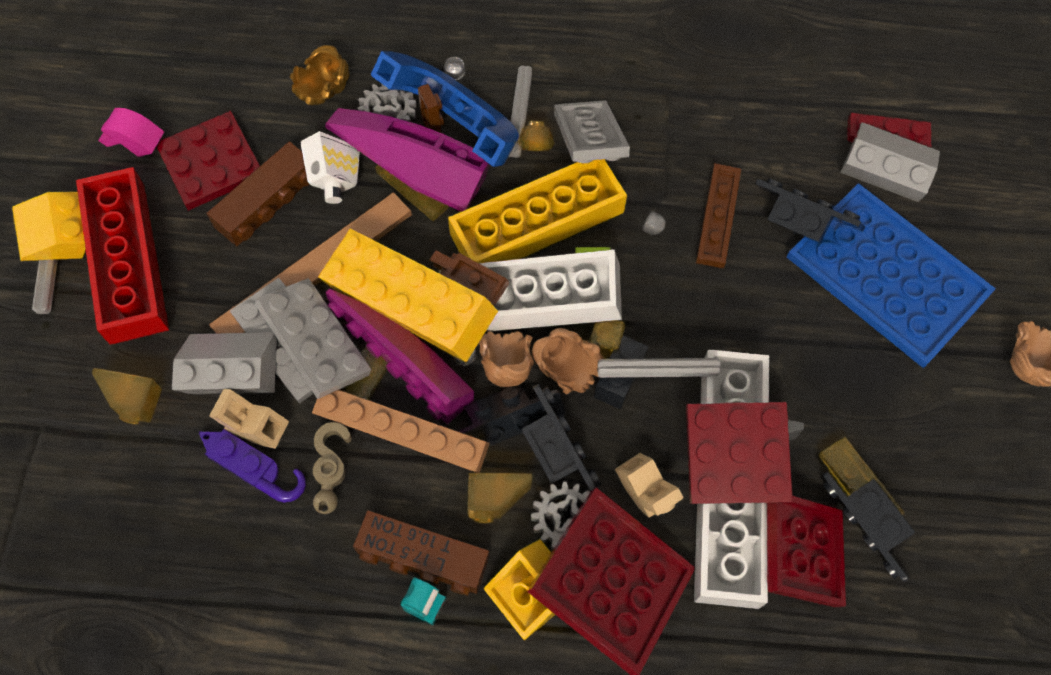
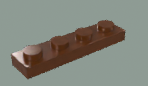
(718, 216)

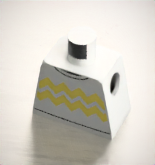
(330, 165)

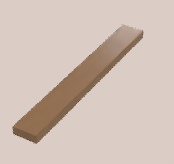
(372, 224)

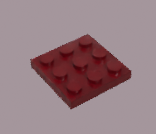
(208, 159)
(738, 453)
(806, 552)

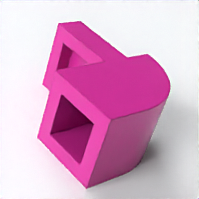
(131, 131)

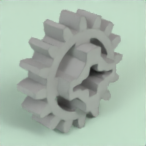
(389, 103)
(554, 511)

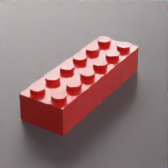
(121, 256)

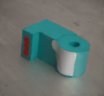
(423, 601)

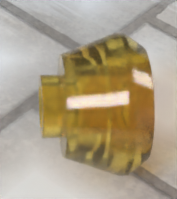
(536, 137)

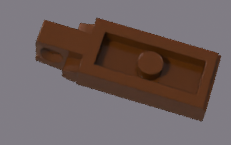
(471, 275)

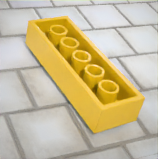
(539, 213)
(409, 294)

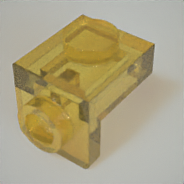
(607, 336)

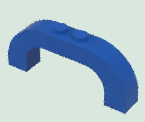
(494, 130)

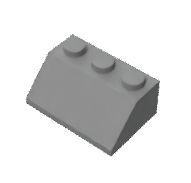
(891, 162)
(226, 362)

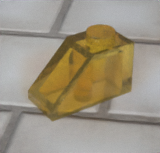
(128, 395)
(494, 494)

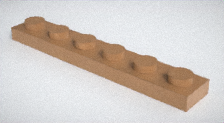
(403, 429)

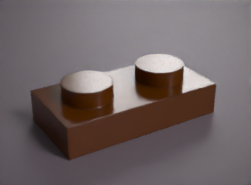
(430, 106)

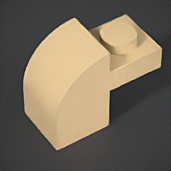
(249, 421)
(647, 486)

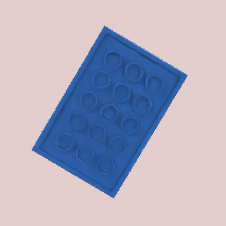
(893, 277)

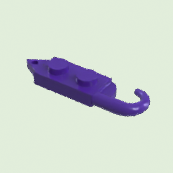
(249, 464)

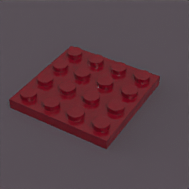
(612, 581)

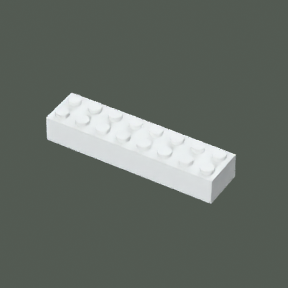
(733, 535)

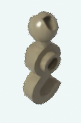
(328, 468)

